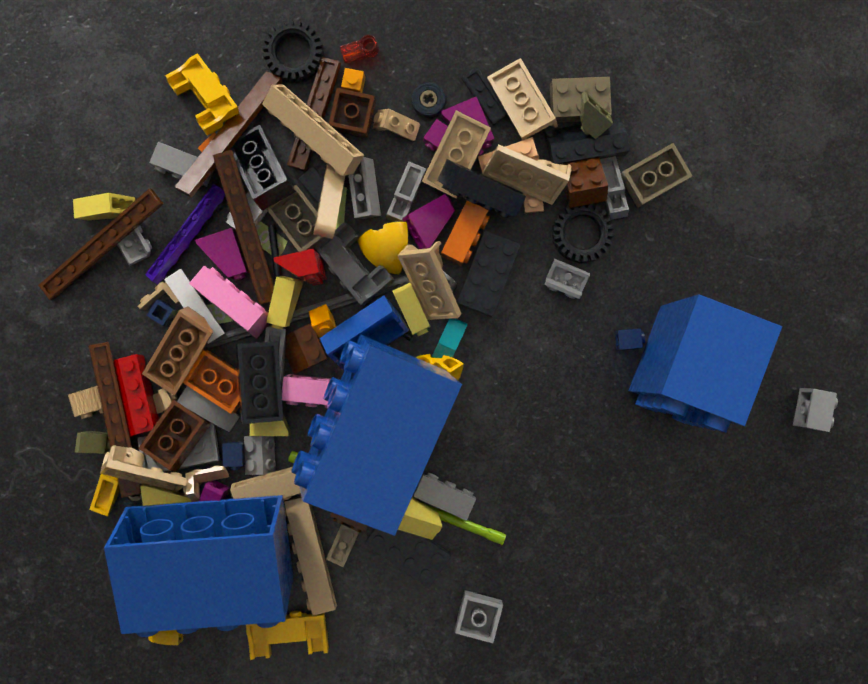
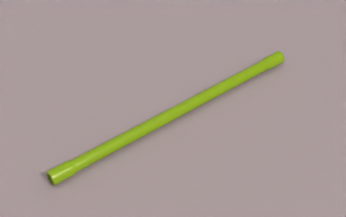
(488, 533)

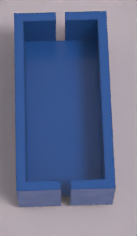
(377, 321)

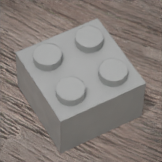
(815, 409)
(478, 616)

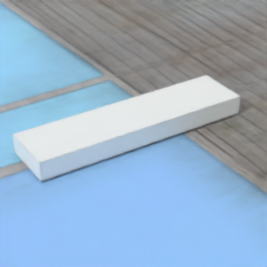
(189, 297)

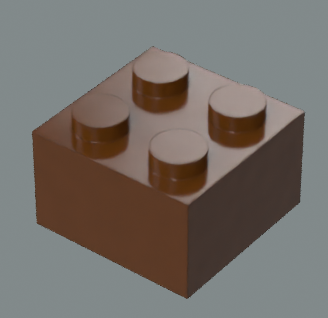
(352, 112)
(586, 183)

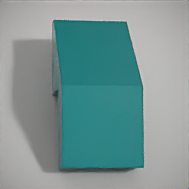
(450, 338)

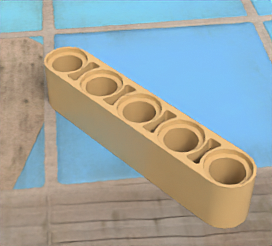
(329, 203)

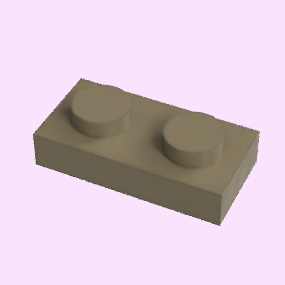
(342, 545)

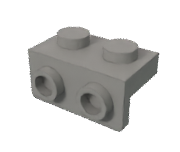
(135, 247)
(566, 279)
(259, 455)

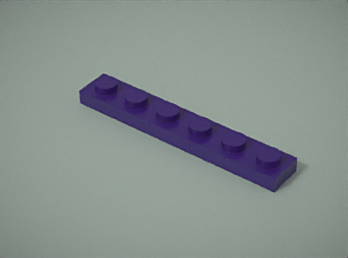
(185, 234)

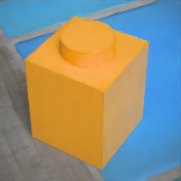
(353, 80)
(322, 320)

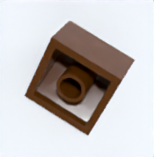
(304, 349)

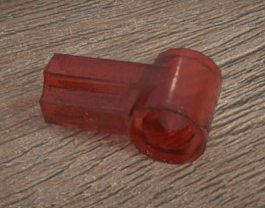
(356, 50)

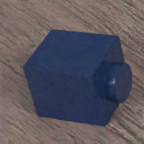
(162, 313)
(629, 339)
(233, 455)

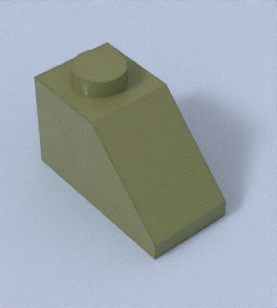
(593, 116)
(92, 442)

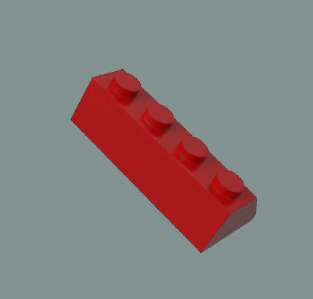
(305, 265)
(136, 394)

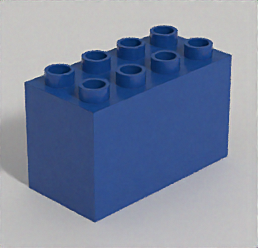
(704, 363)
(374, 434)
(200, 565)

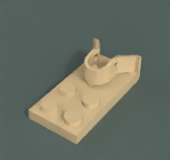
(522, 99)
(459, 144)
(527, 174)
(429, 281)
(131, 468)

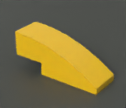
(105, 495)

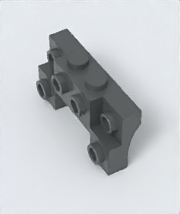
(348, 267)

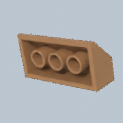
(178, 350)

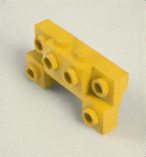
(207, 88)
(296, 628)

